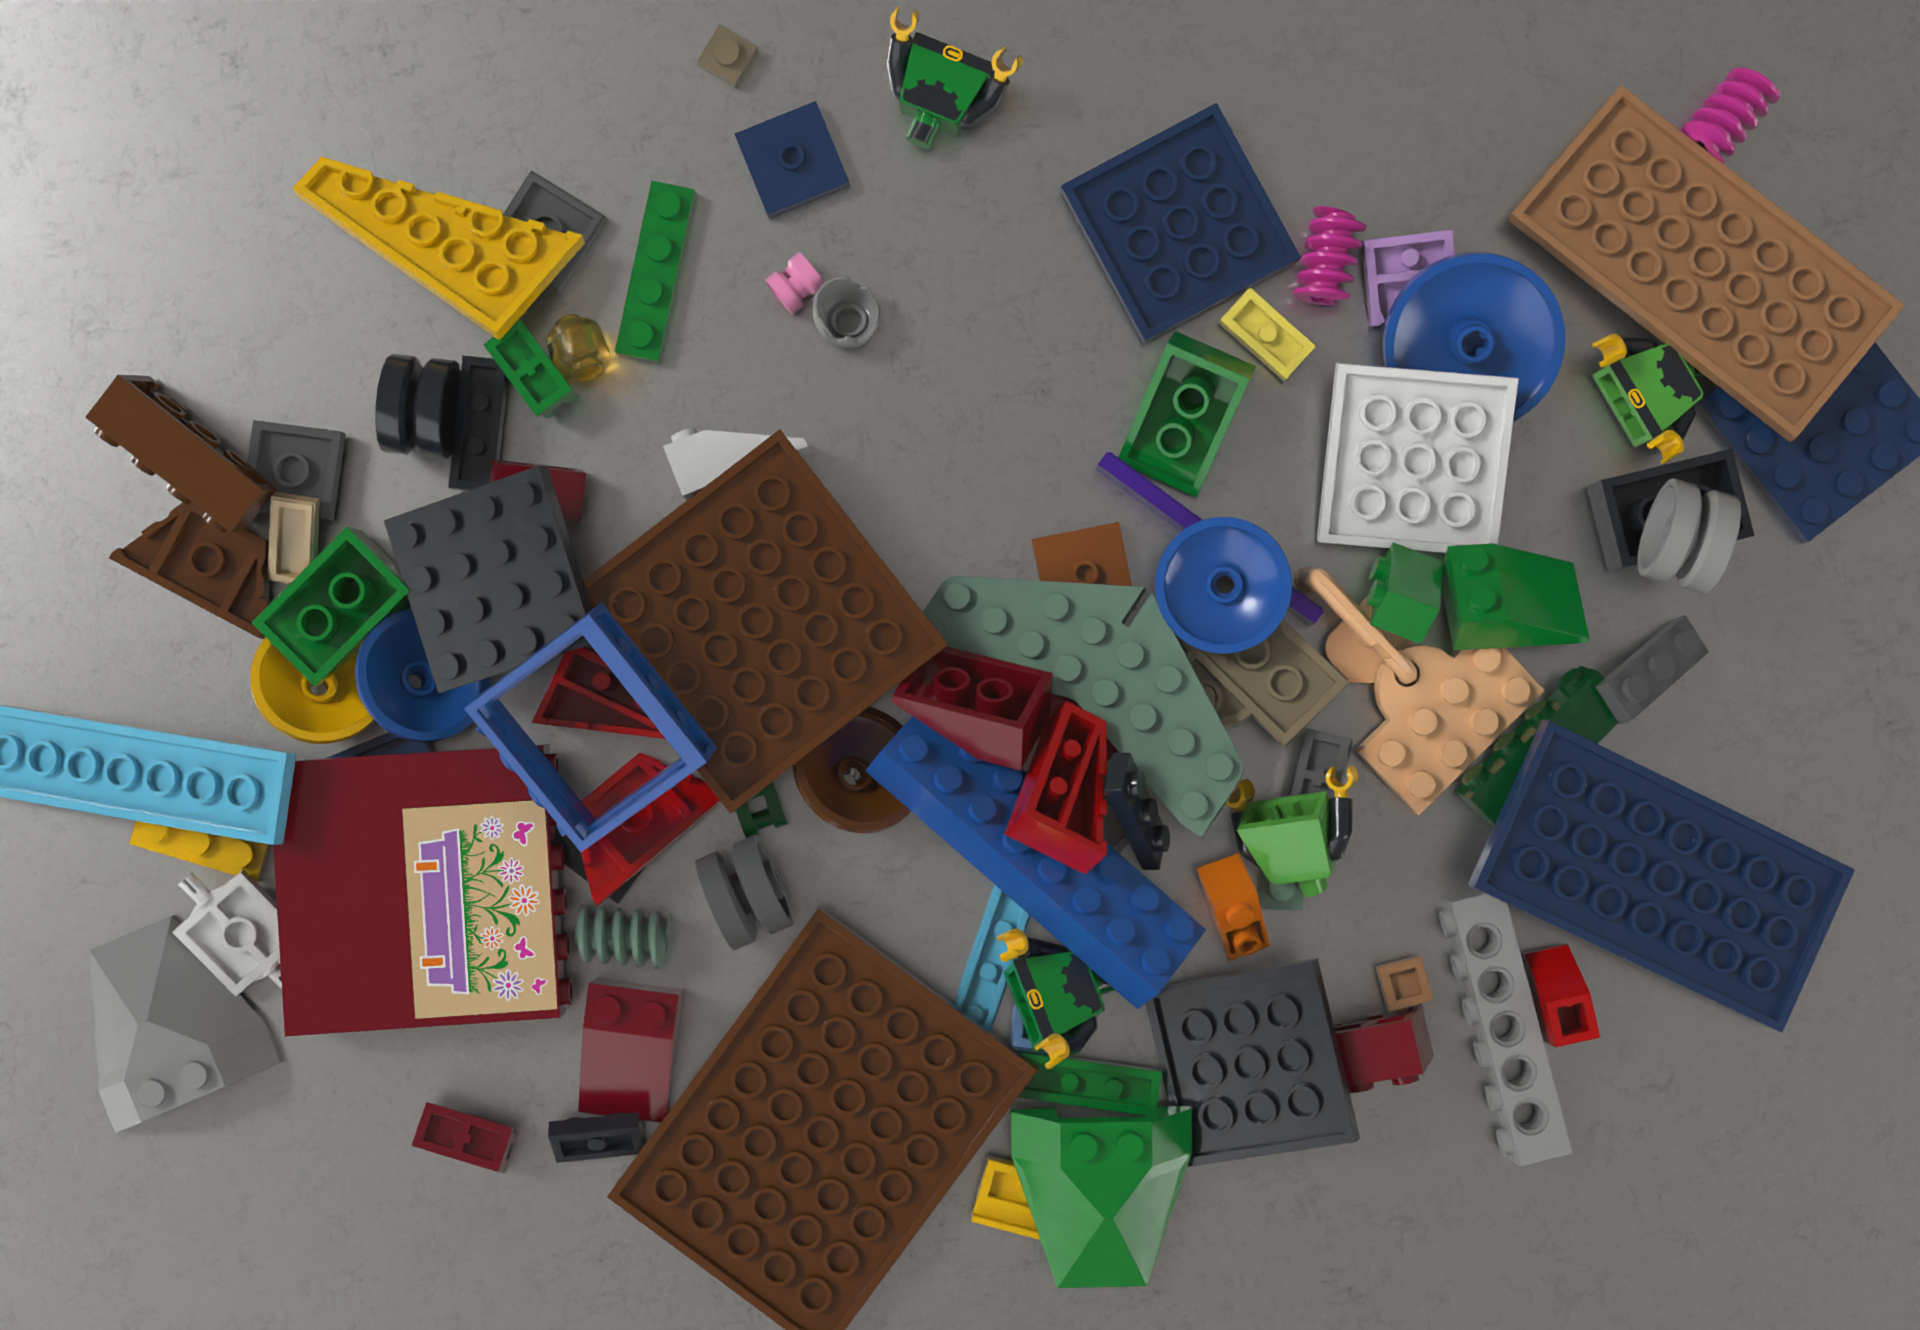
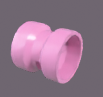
(794, 283)

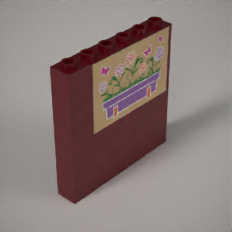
(418, 895)

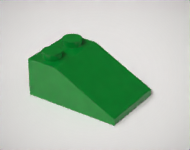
(1186, 413)
(1510, 598)
(334, 605)

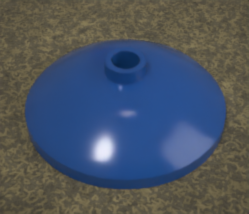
(1190, 593)
(382, 681)

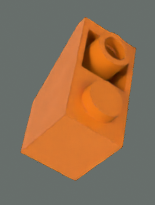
(1234, 906)

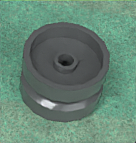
(737, 895)

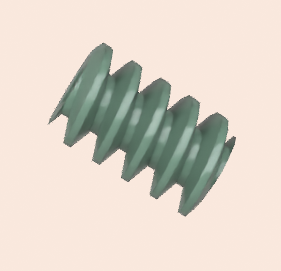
(622, 937)

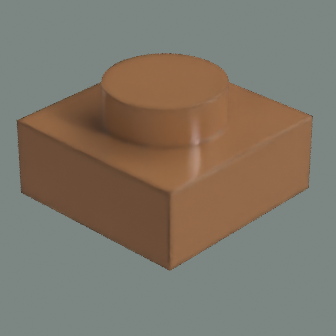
(1404, 983)

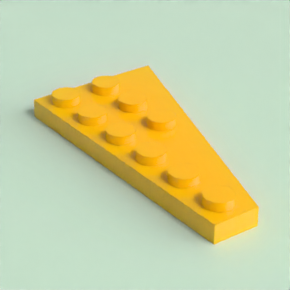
(451, 246)

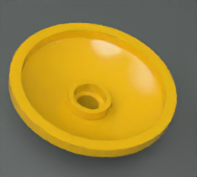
(295, 711)

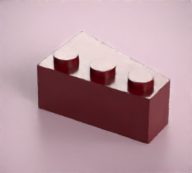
(1385, 1049)

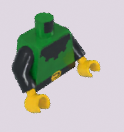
(942, 83)
(1053, 994)

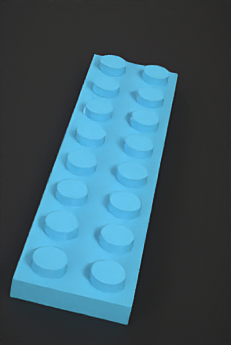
(145, 775)

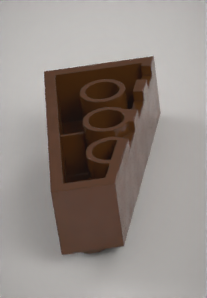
(179, 452)

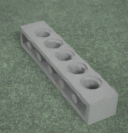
(1546, 1133)

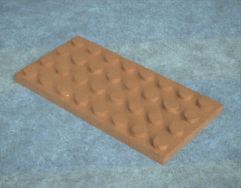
(1706, 263)

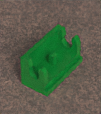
(531, 370)

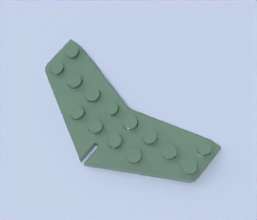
(1117, 672)

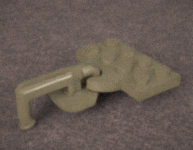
(1275, 682)

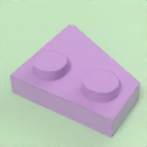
(1394, 262)

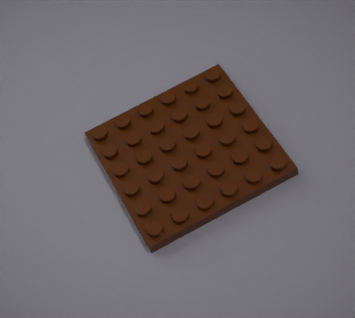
(765, 616)

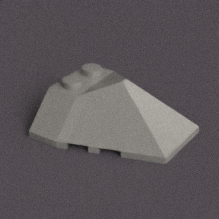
(167, 1026)

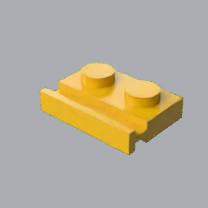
(1002, 1200)

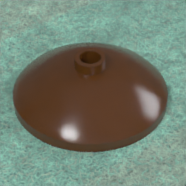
(850, 751)

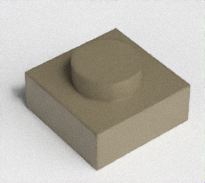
(728, 56)

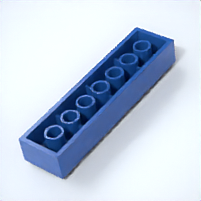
(1104, 917)

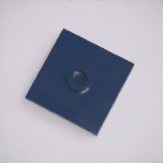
(792, 159)

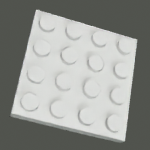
(1415, 458)

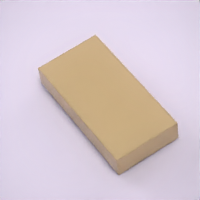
(292, 535)

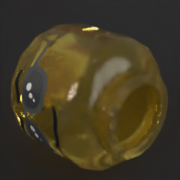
(578, 348)

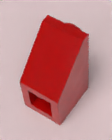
(1560, 996)

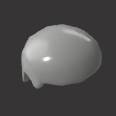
(845, 312)

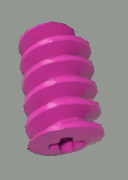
(1731, 111)
(1328, 256)

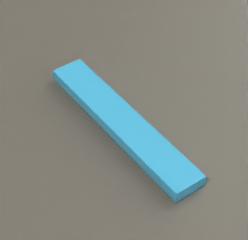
(984, 976)

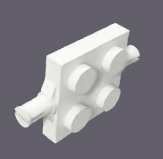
(233, 931)

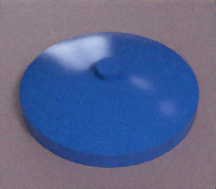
(1480, 319)

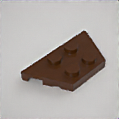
(204, 565)

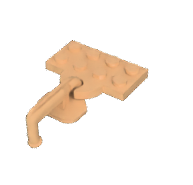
(1444, 712)

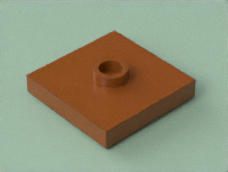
(1083, 556)

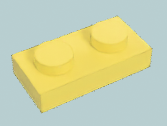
(1267, 334)

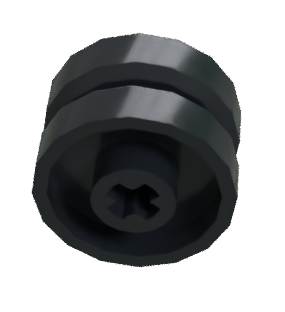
(417, 405)

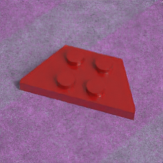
(645, 834)

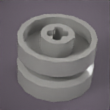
(1689, 536)

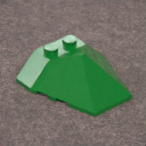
(1101, 1189)

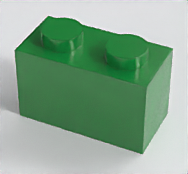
(1405, 592)

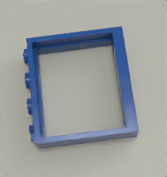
(644, 685)

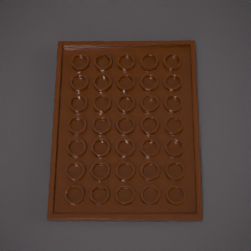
(822, 1130)

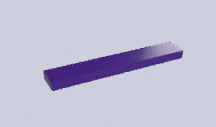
(1181, 518)

